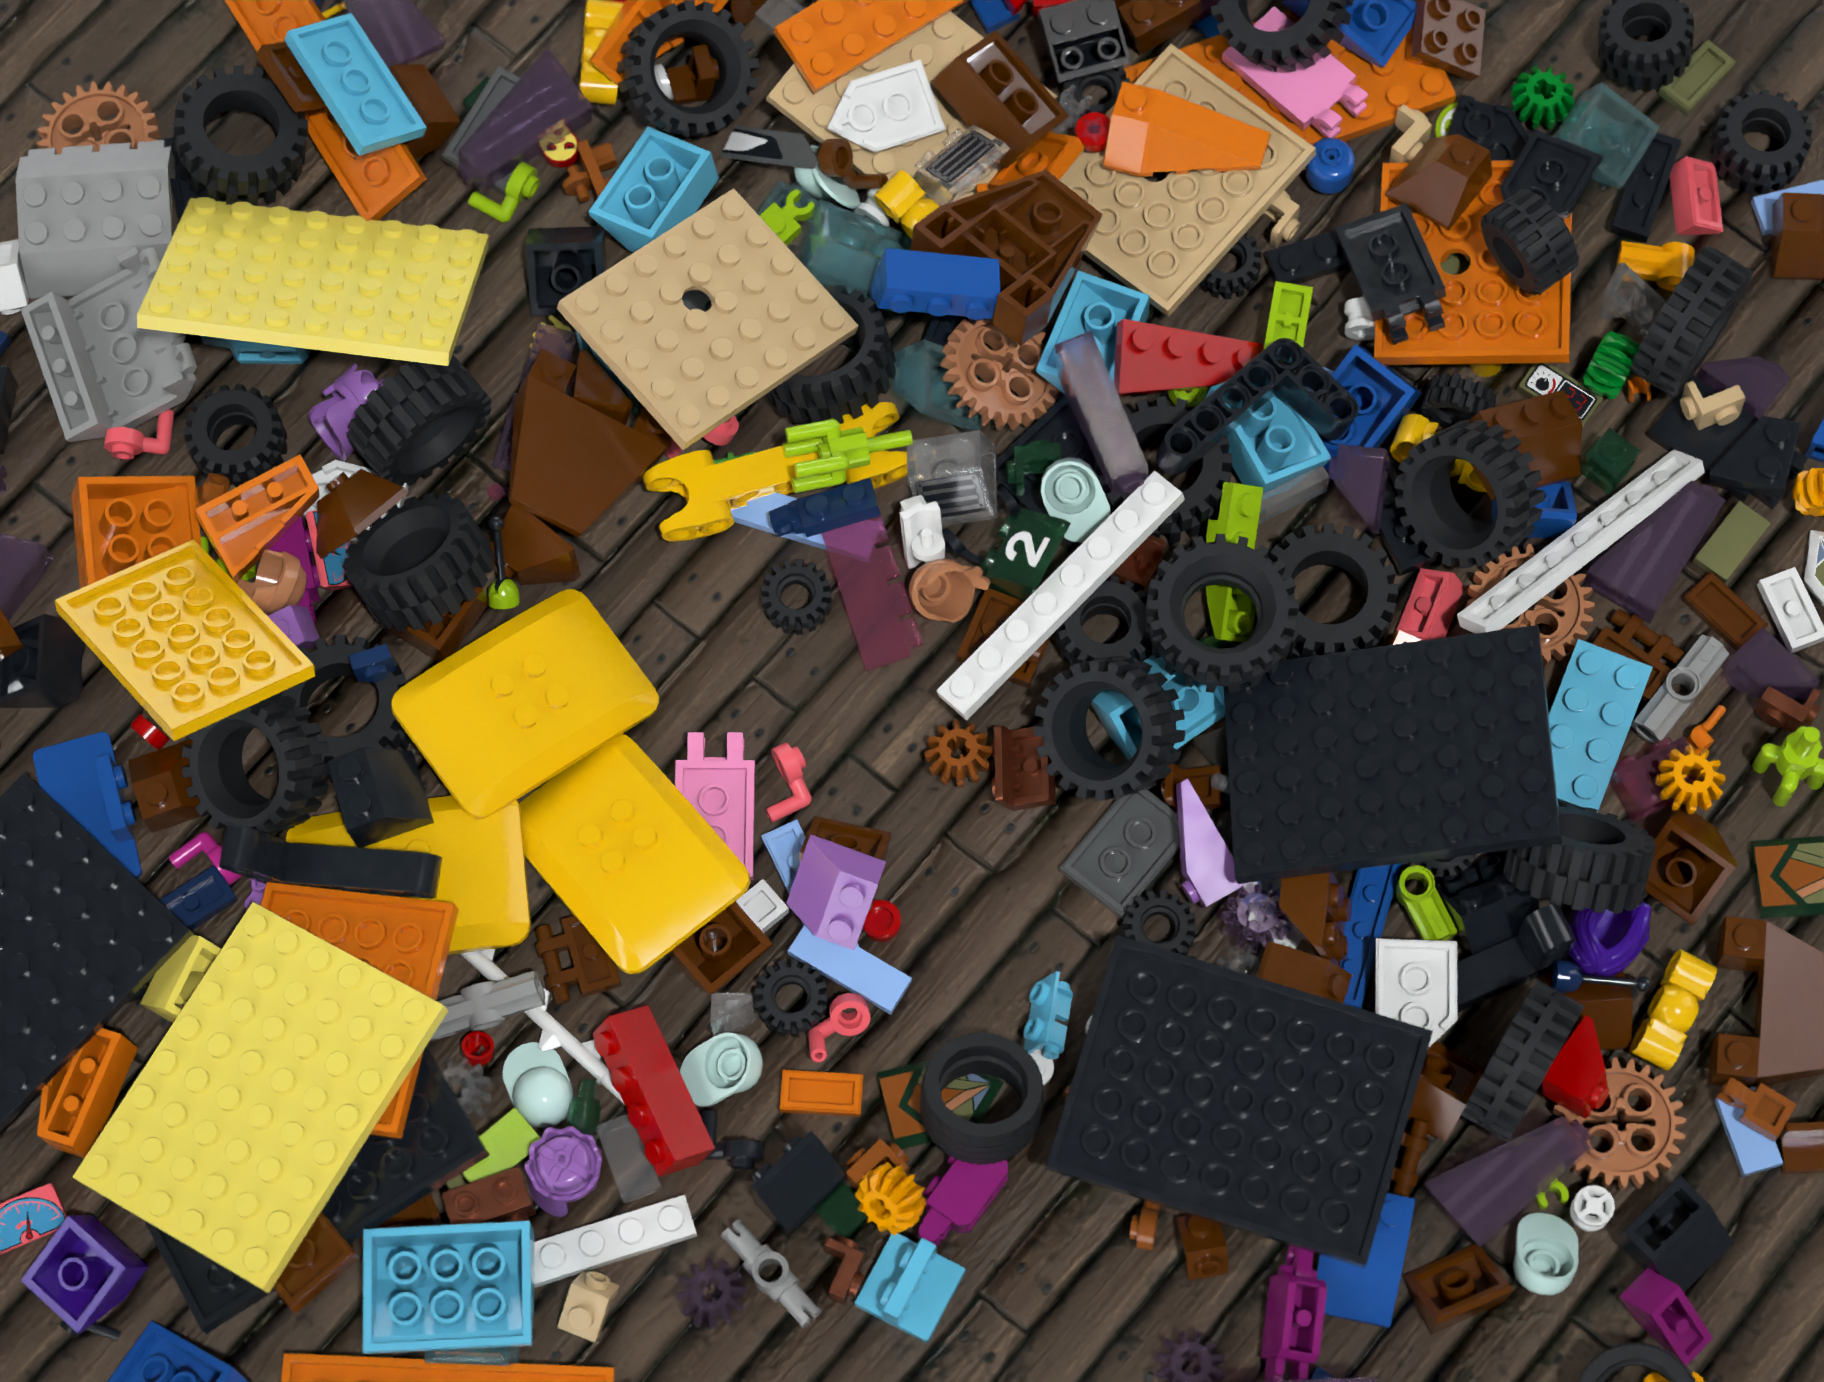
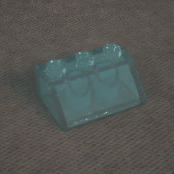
(848, 248)

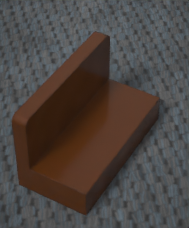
(1802, 1148)

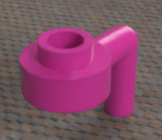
(200, 843)

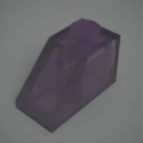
(1759, 380)
(1362, 481)
(1768, 663)

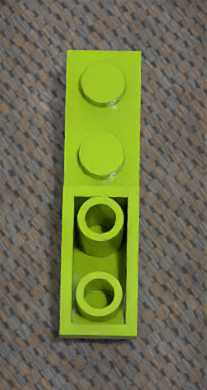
(1229, 607)

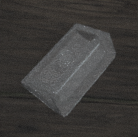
(731, 1012)

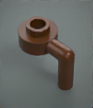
(836, 160)

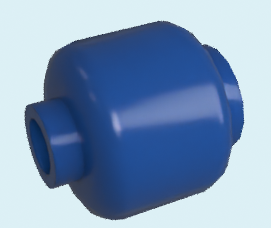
(1331, 167)

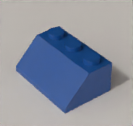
(936, 284)

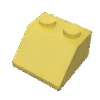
(179, 977)

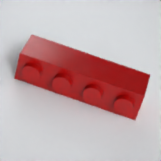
(653, 1091)

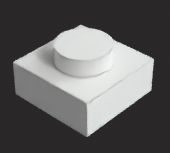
(763, 906)

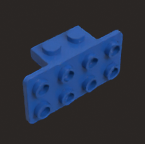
(89, 788)

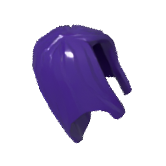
(1608, 940)

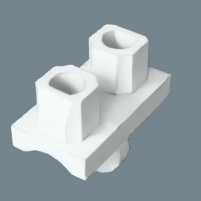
(921, 531)

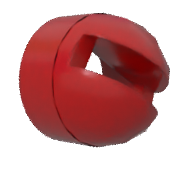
(471, 1045)

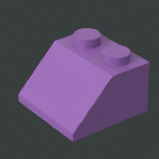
(834, 890)

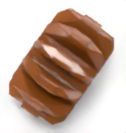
(957, 738)

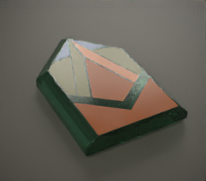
(1789, 876)
(901, 1090)

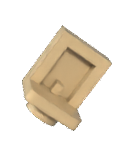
(1416, 134)
(1285, 215)
(1714, 409)
(587, 1305)

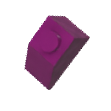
(1666, 1315)

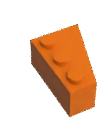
(257, 514)
(84, 1092)

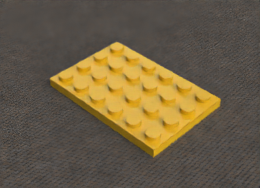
(184, 639)

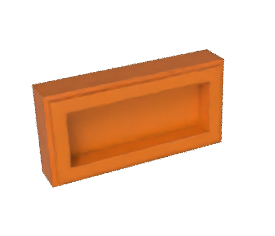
(821, 1093)

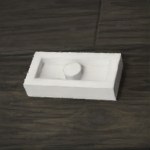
(1792, 610)

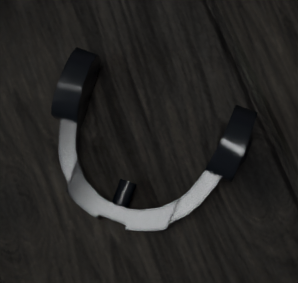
(957, 548)

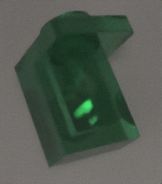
(1031, 460)

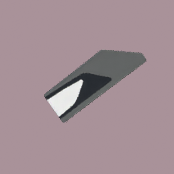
(769, 147)

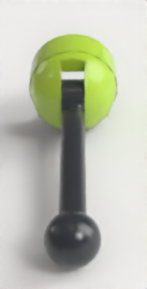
(502, 591)

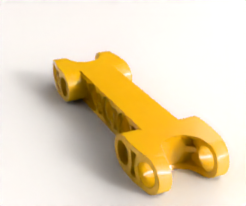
(721, 487)

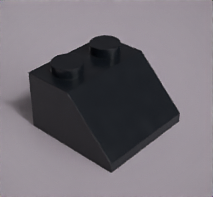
(561, 263)
(45, 669)
(379, 794)

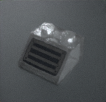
(960, 165)
(956, 474)

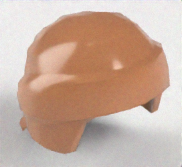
(278, 582)
(945, 589)

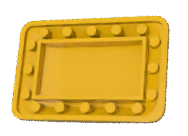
(524, 703)
(629, 854)
(478, 873)

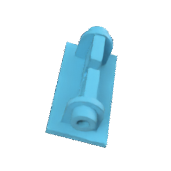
(1048, 1001)

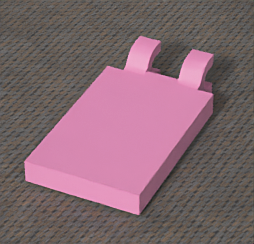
(1304, 93)
(722, 792)

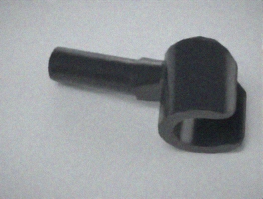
(94, 1328)

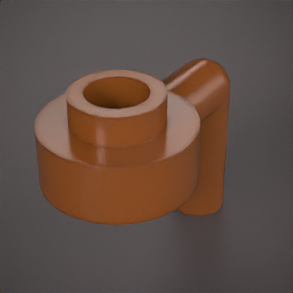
(1144, 1226)

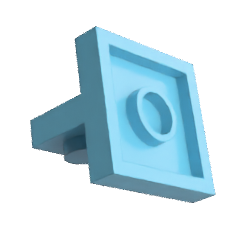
(910, 1286)

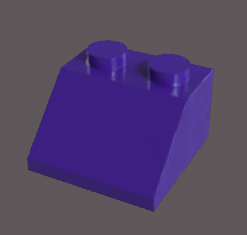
(83, 1272)

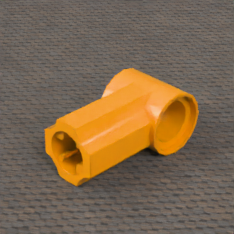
(1656, 263)

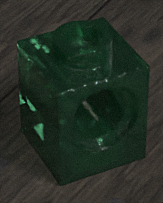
(1609, 461)

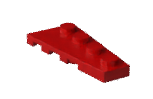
(1169, 358)

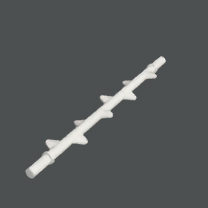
(553, 1033)

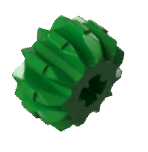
(1542, 97)
(1610, 365)

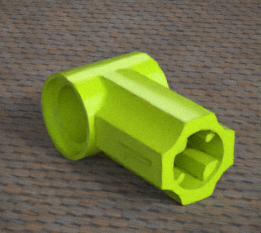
(1425, 910)

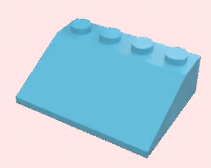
(448, 1287)

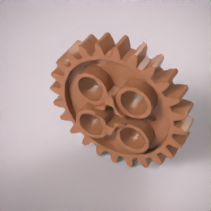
(90, 110)
(1000, 372)
(1572, 605)
(1622, 1159)

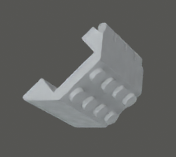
(89, 209)
(99, 361)

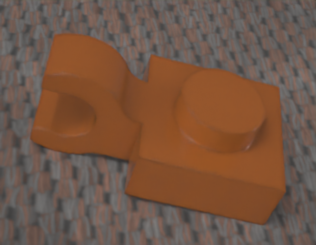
(1762, 1108)

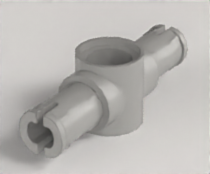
(785, 1288)

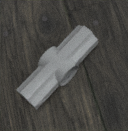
(1667, 706)
(490, 1003)

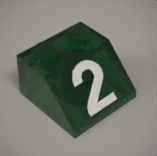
(1023, 553)

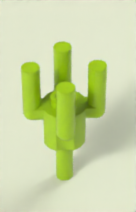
(836, 451)
(1795, 761)

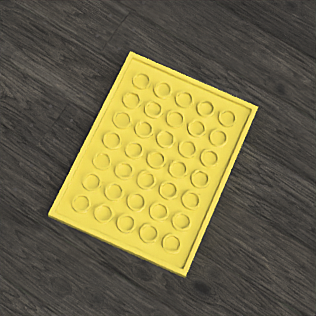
(315, 281)
(260, 1096)

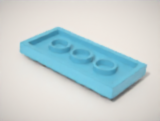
(355, 84)
(1593, 720)

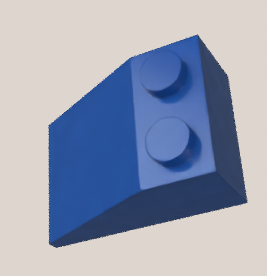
(1374, 27)
(1381, 400)
(1371, 1292)
(169, 1358)

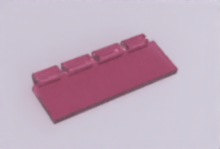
(869, 600)

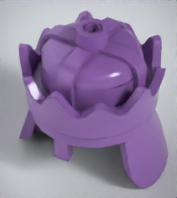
(333, 416)
(562, 1168)

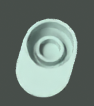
(825, 187)
(1075, 494)
(721, 1068)
(538, 1085)
(1545, 1253)

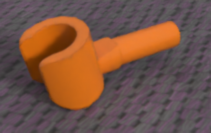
(1638, 385)
(1699, 735)

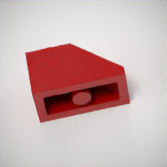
(1578, 1072)

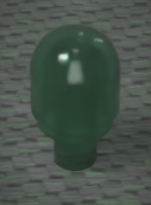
(585, 1110)

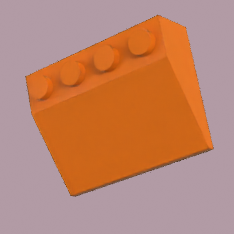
(130, 521)

